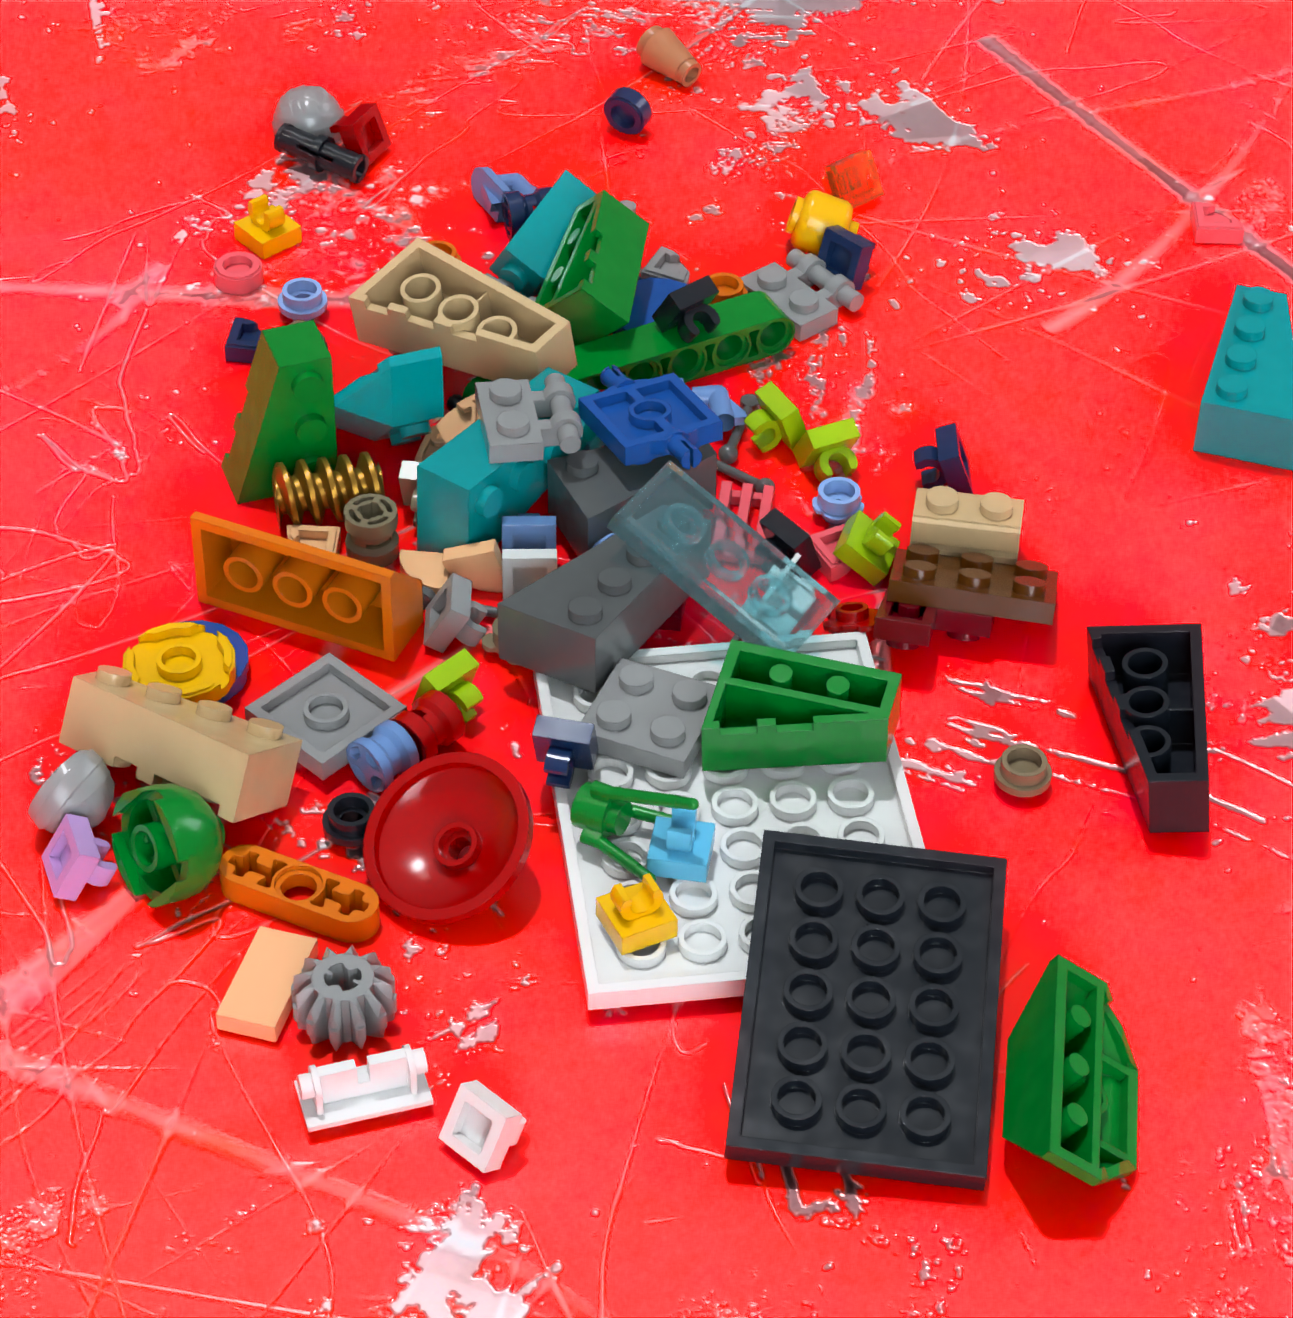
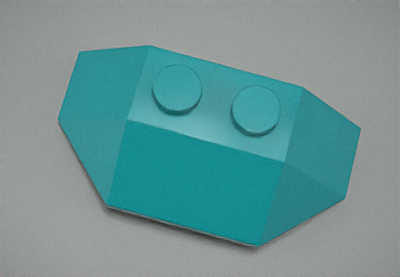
(395, 399)

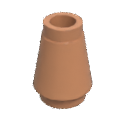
(666, 54)

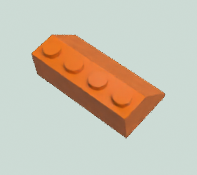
(305, 587)

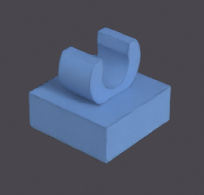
(528, 531)

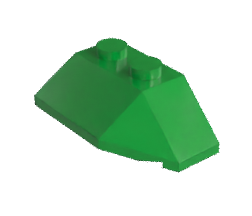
(1072, 1078)

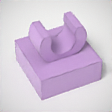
(76, 858)

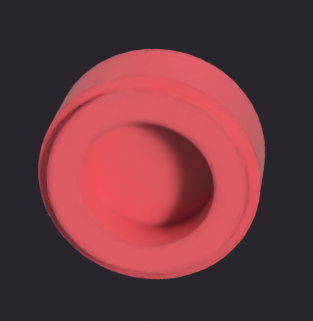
(238, 273)

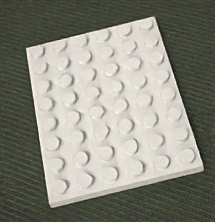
(716, 916)

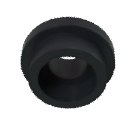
(347, 819)

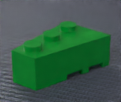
(596, 268)
(285, 411)
(797, 711)

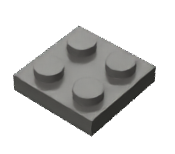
(327, 710)
(650, 717)

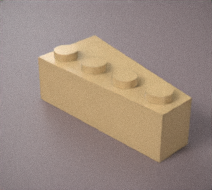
(479, 323)
(182, 742)

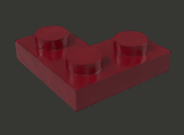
(913, 625)

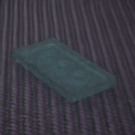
(722, 562)

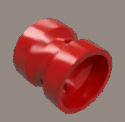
(432, 723)

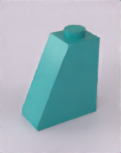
(534, 246)

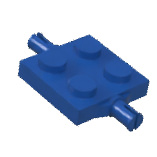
(650, 418)

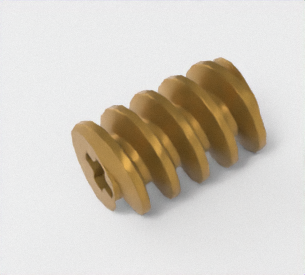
(324, 487)

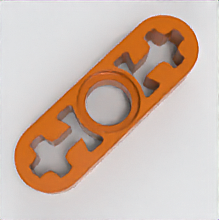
(348, 917)

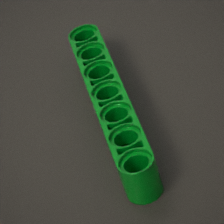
(747, 332)

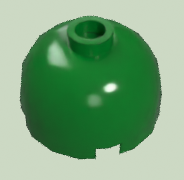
(167, 842)

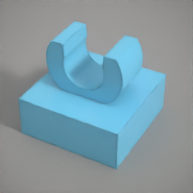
(681, 846)

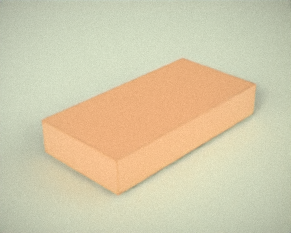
(261, 988)

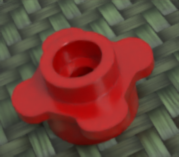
(852, 618)

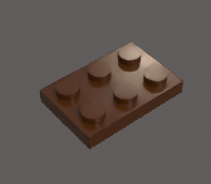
(973, 584)

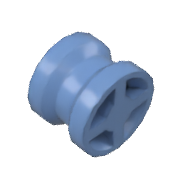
(382, 755)

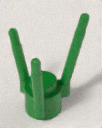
(608, 811)

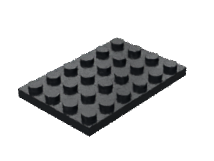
(870, 1011)

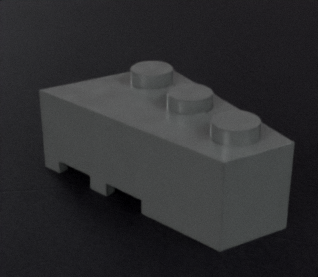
(595, 485)

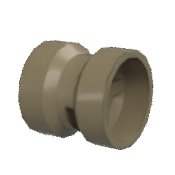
(371, 529)

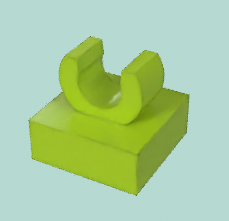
(775, 420)
(827, 444)
(868, 545)
(455, 680)

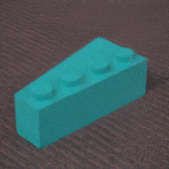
(1250, 384)
(466, 496)

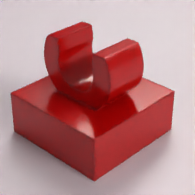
(363, 131)

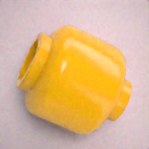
(812, 216)

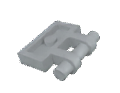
(791, 291)
(511, 415)

